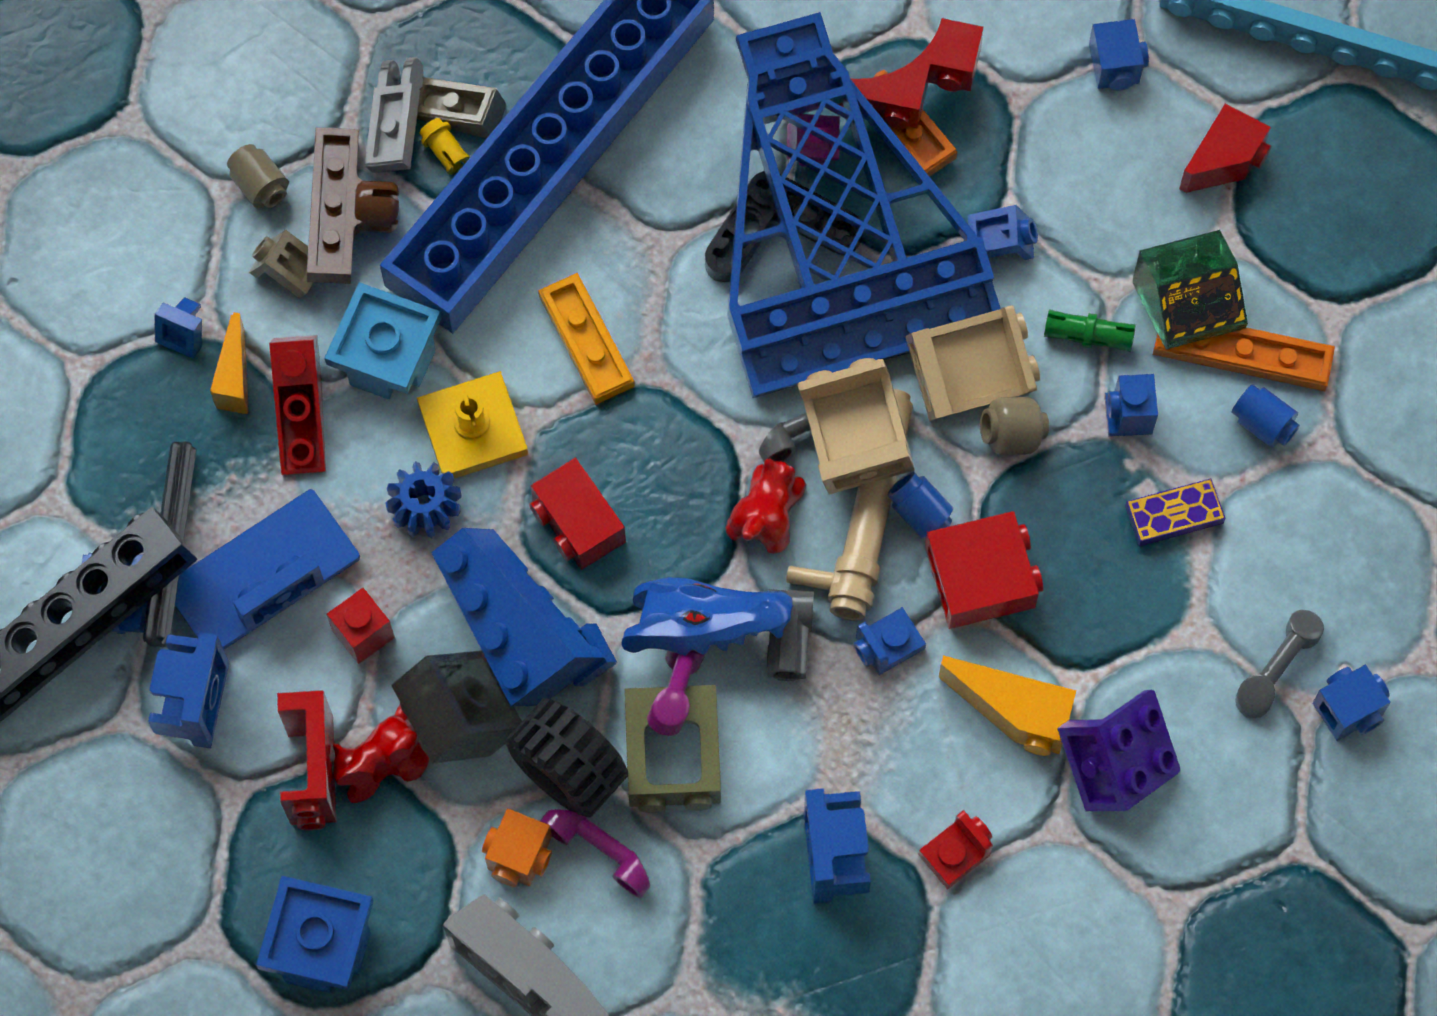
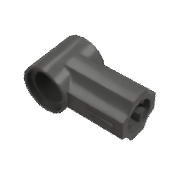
(789, 653)

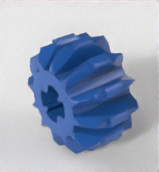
(441, 497)

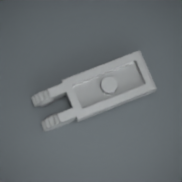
(394, 116)

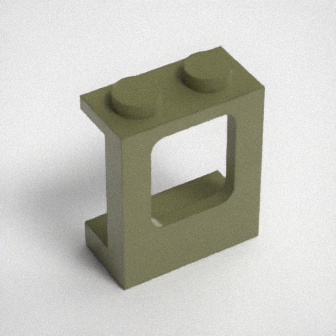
(693, 796)

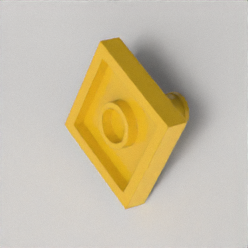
(472, 425)

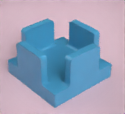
(384, 342)

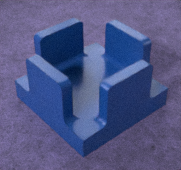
(193, 684)
(835, 844)
(316, 935)

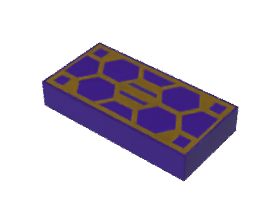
(1175, 512)

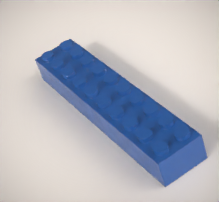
(540, 152)

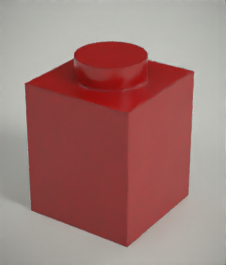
(360, 625)

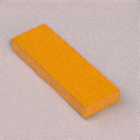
(586, 338)

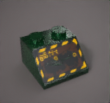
(1191, 289)

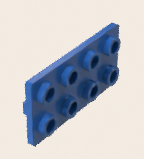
(264, 570)

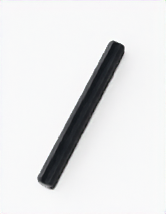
(174, 509)

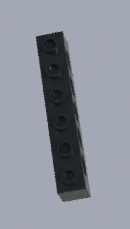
(92, 613)

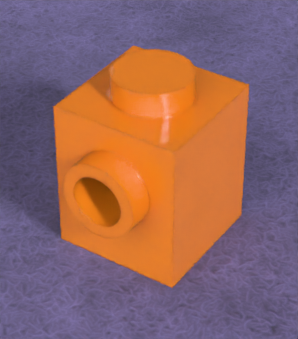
(517, 849)

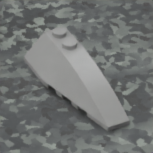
(518, 960)

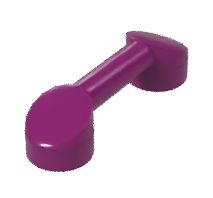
(671, 704)
(630, 873)

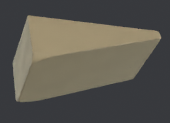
(464, 106)

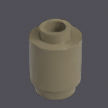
(257, 176)

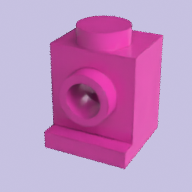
(814, 147)

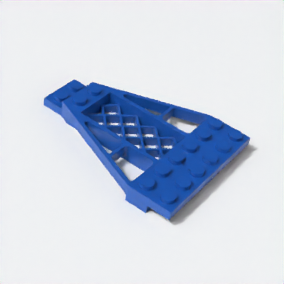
(860, 313)

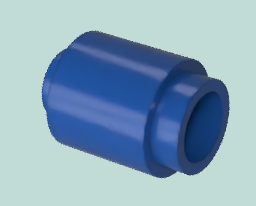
(1266, 416)
(920, 504)

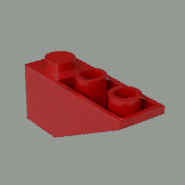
(298, 404)

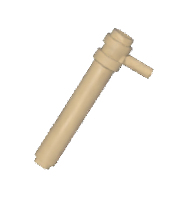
(858, 567)

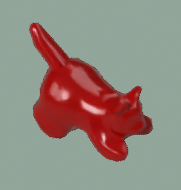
(766, 508)
(387, 751)

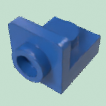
(1005, 231)
(888, 641)

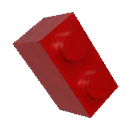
(577, 514)

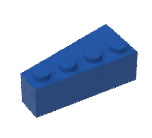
(512, 618)

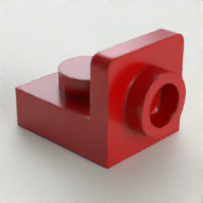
(958, 849)

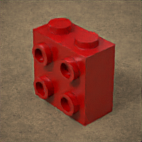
(983, 569)

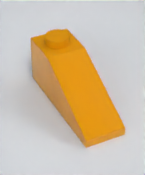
(1015, 704)

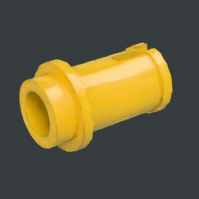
(444, 145)

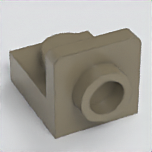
(283, 260)

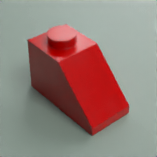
(1227, 151)

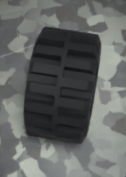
(567, 757)

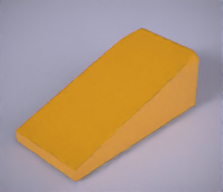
(230, 378)

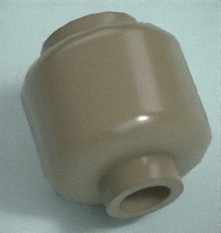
(1013, 425)

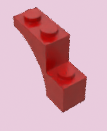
(946, 61)

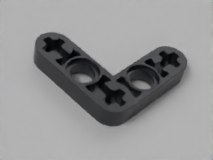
(765, 214)

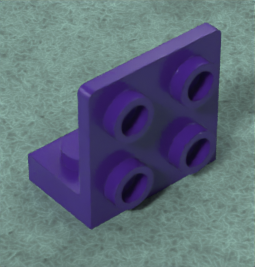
(1120, 756)

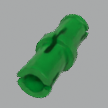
(1089, 330)

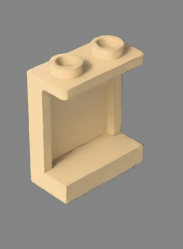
(972, 362)
(856, 425)

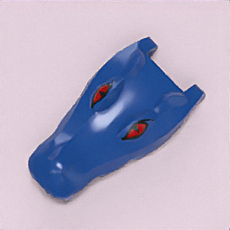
(694, 615)

